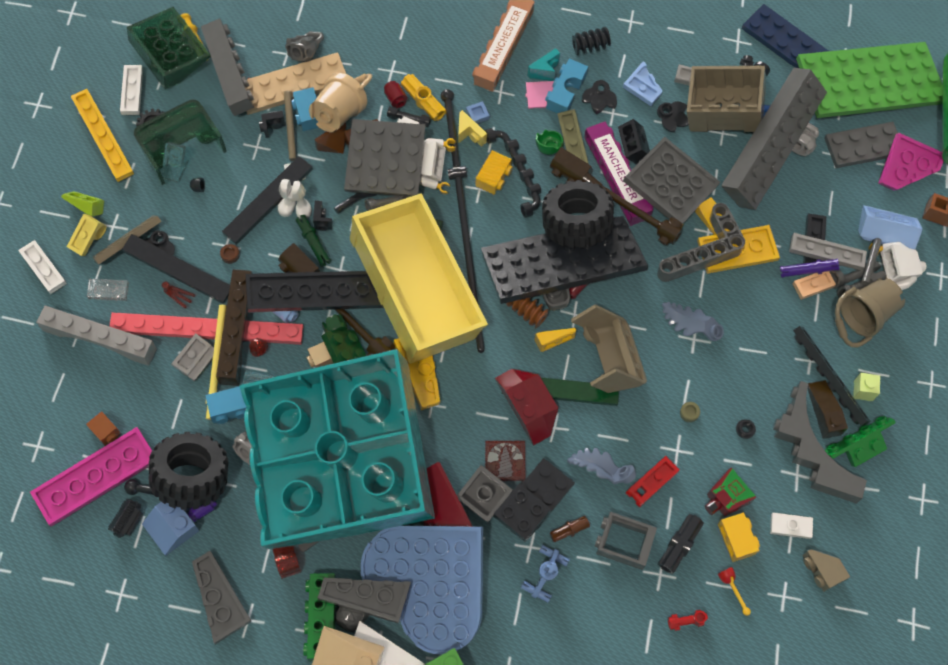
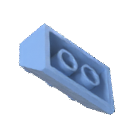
(889, 227)

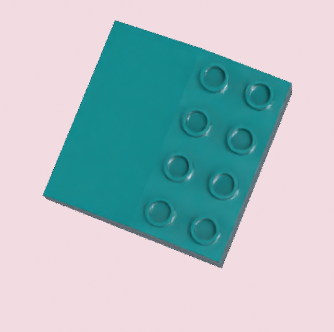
(336, 451)

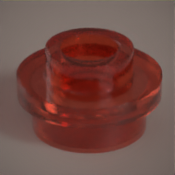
(258, 347)

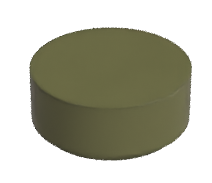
(689, 411)

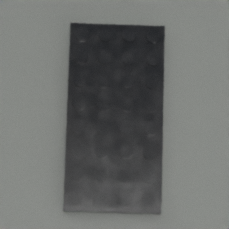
(541, 266)

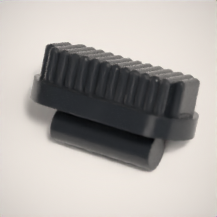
(126, 518)

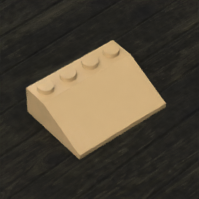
(344, 649)

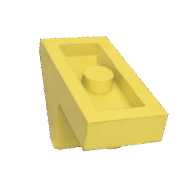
(469, 128)

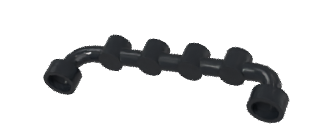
(525, 174)

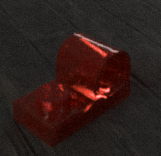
(286, 561)

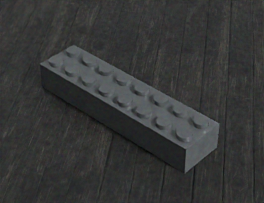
(774, 138)

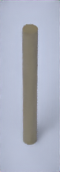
(290, 125)

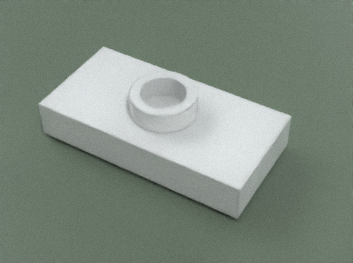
(791, 525)

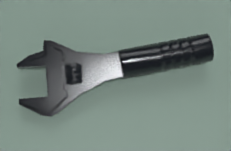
(353, 199)

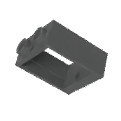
(631, 524)

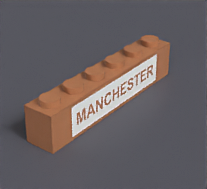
(503, 43)

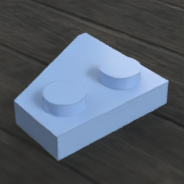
(643, 85)

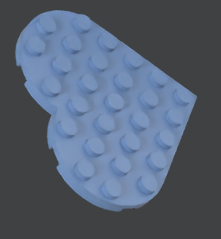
(444, 576)

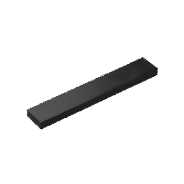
(265, 201)
(176, 268)

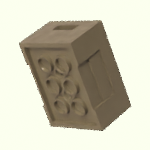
(726, 87)

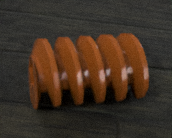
(529, 310)

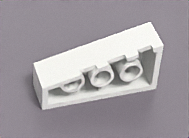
(392, 653)

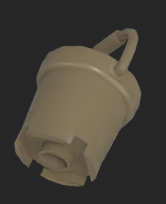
(868, 309)

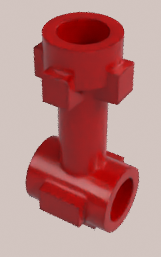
(697, 619)

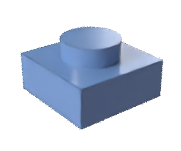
(478, 112)

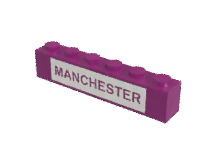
(614, 168)

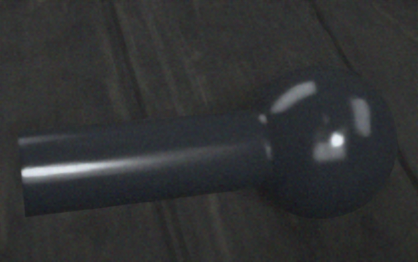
(133, 487)

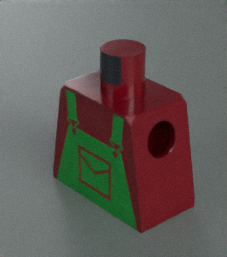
(729, 494)

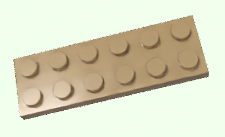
(270, 87)

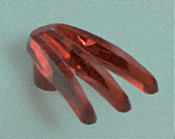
(172, 291)

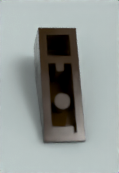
(827, 410)

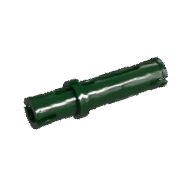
(309, 234)

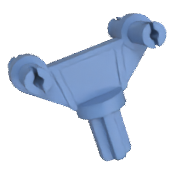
(547, 571)

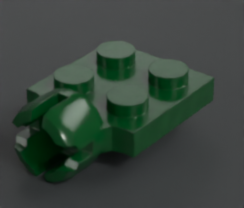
(341, 341)

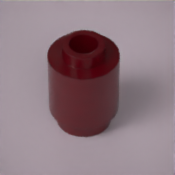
(395, 94)

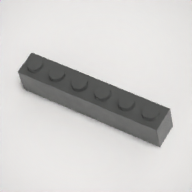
(227, 66)

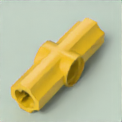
(428, 104)

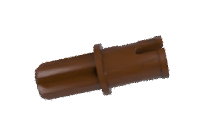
(570, 529)

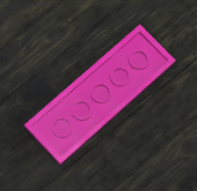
(92, 477)

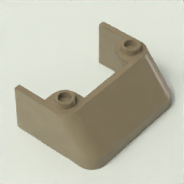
(615, 348)

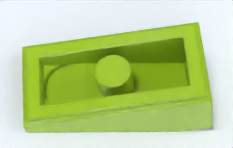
(88, 204)

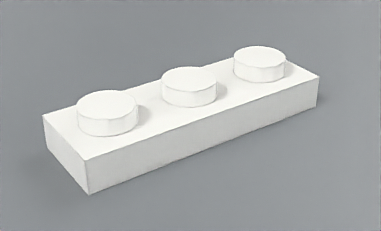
(131, 90)
(42, 267)

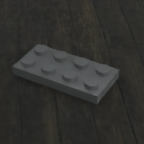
(861, 144)

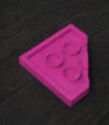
(909, 162)

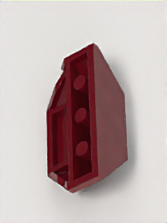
(529, 402)

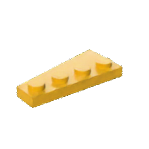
(422, 379)

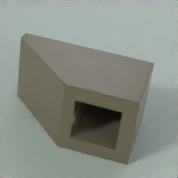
(826, 569)

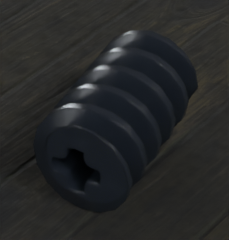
(591, 40)

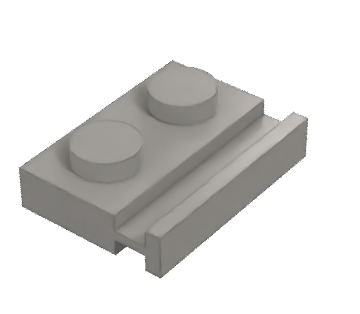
(194, 357)

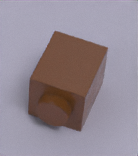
(103, 429)

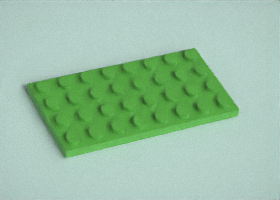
(875, 78)

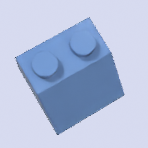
(169, 527)

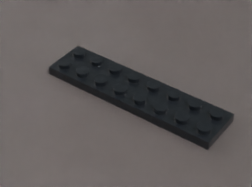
(310, 291)

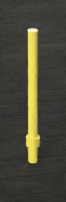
(218, 338)

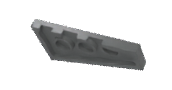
(220, 601)

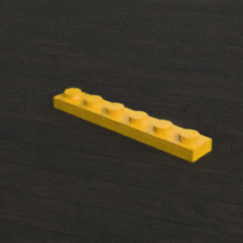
(102, 135)

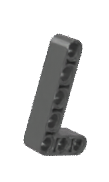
(724, 244)

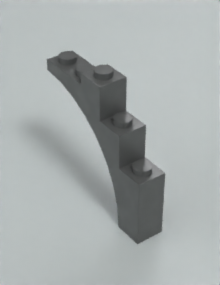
(807, 452)

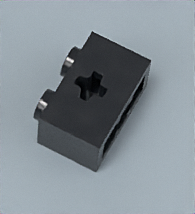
(634, 141)

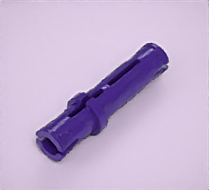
(809, 268)

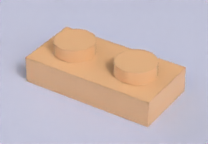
(813, 284)

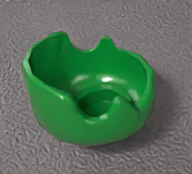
(549, 142)

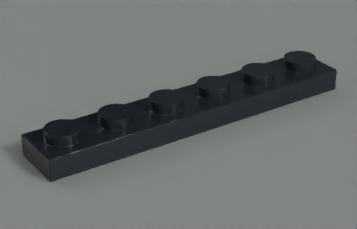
(835, 382)

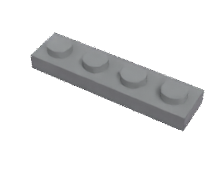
(827, 250)

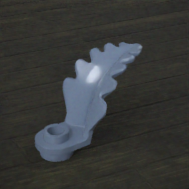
(692, 321)
(603, 466)

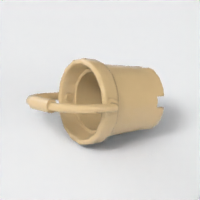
(339, 100)

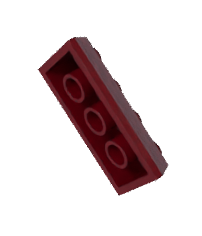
(445, 502)

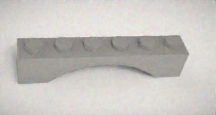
(119, 341)

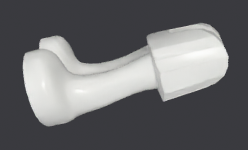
(290, 195)

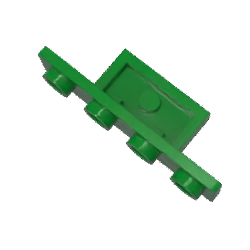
(863, 443)

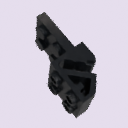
(533, 500)

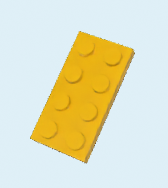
(758, 249)

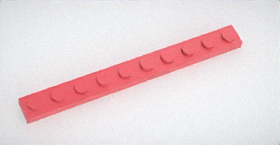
(204, 327)

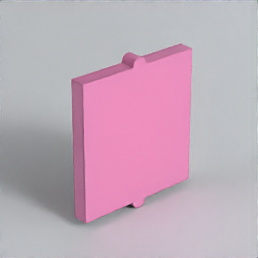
(537, 93)

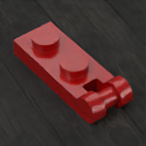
(653, 481)

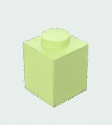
(866, 387)

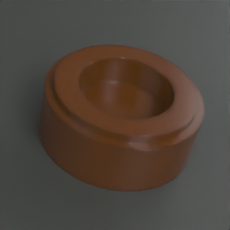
(229, 253)

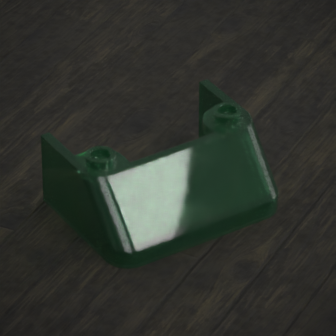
(175, 126)

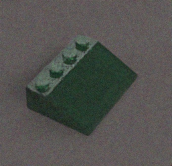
(167, 46)

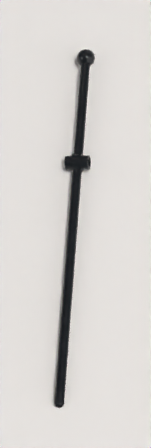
(458, 173)

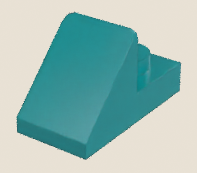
(543, 67)

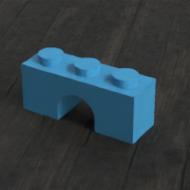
(571, 75)

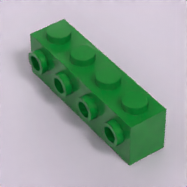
(319, 614)

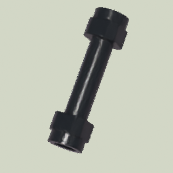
(393, 113)

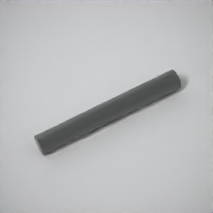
(871, 261)

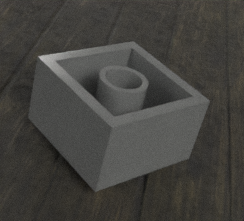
(484, 493)

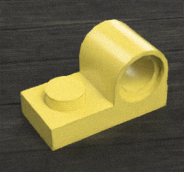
(84, 234)

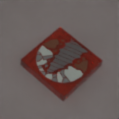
(506, 459)

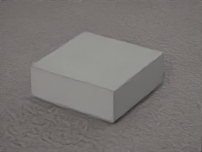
(683, 75)

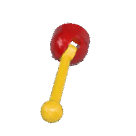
(728, 577)

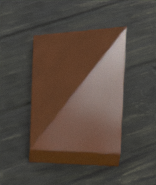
(332, 141)

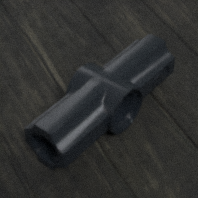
(681, 543)

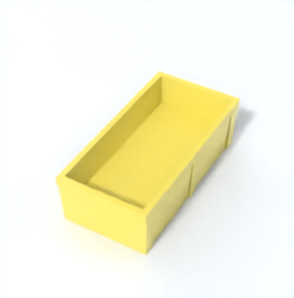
(416, 277)

